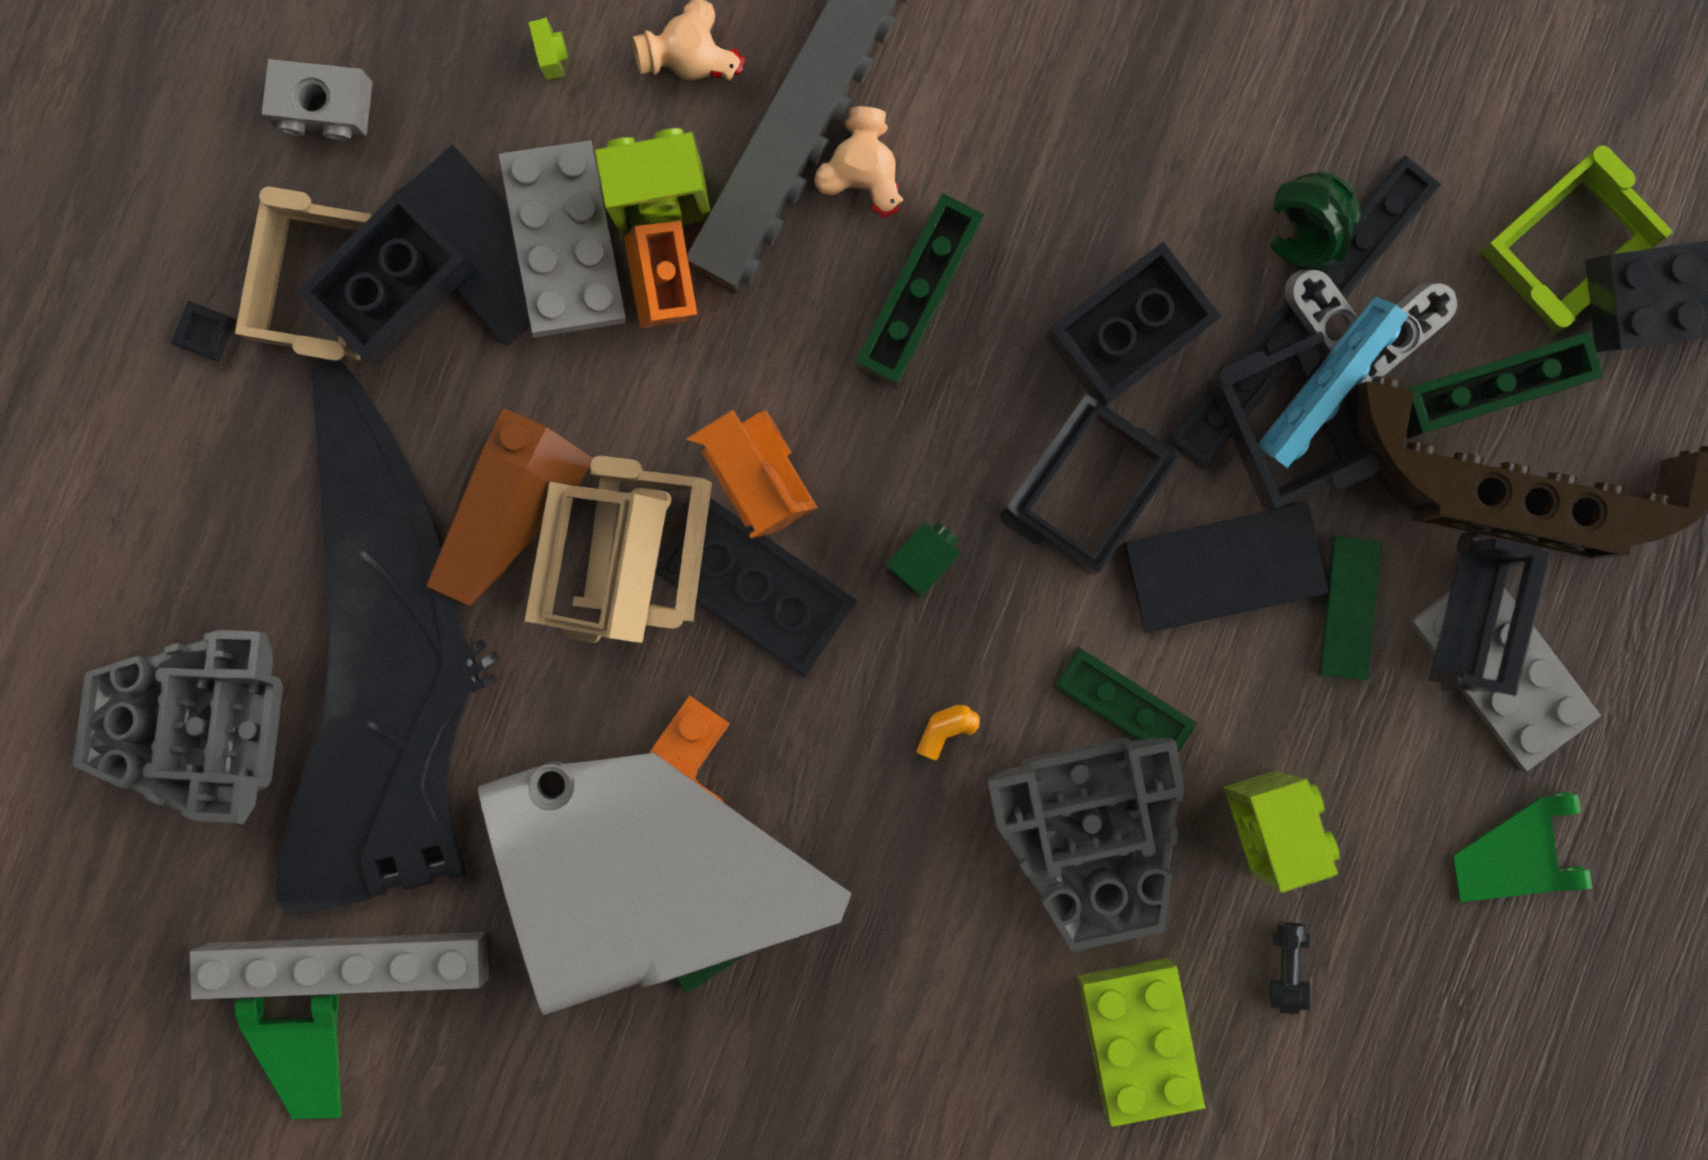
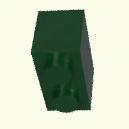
(924, 558)

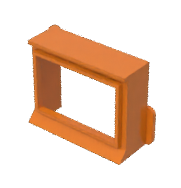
(755, 471)

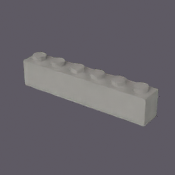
(339, 965)

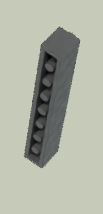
(790, 139)

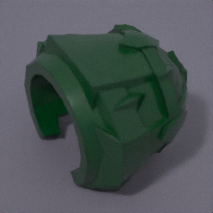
(1325, 216)

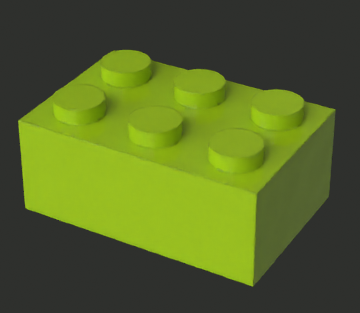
(653, 180)
(1282, 830)
(1141, 1042)

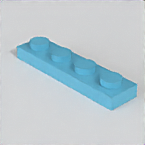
(1338, 373)

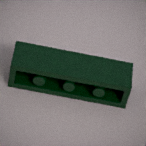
(919, 291)
(1503, 384)

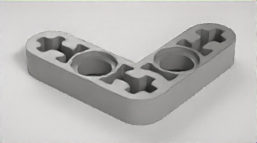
(1414, 302)

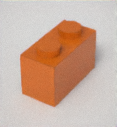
(660, 274)

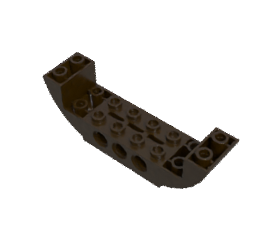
(1511, 502)

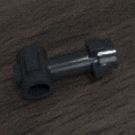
(1290, 993)

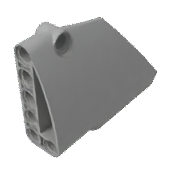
(640, 877)

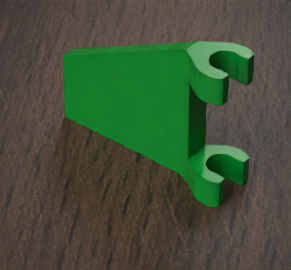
(1519, 855)
(297, 1054)

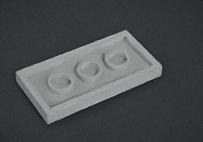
(562, 238)
(1548, 701)

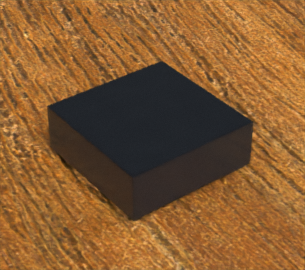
(203, 331)

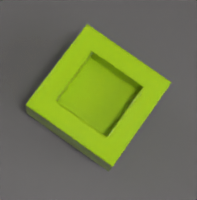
(549, 48)

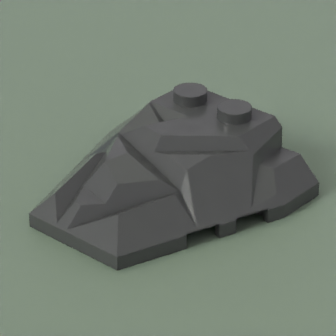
(186, 725)
(1095, 835)

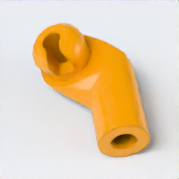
(946, 724)

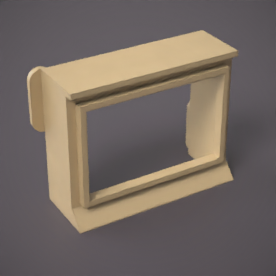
(264, 266)
(612, 474)
(630, 567)

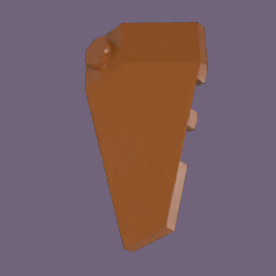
(503, 504)

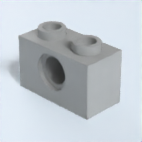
(293, 85)

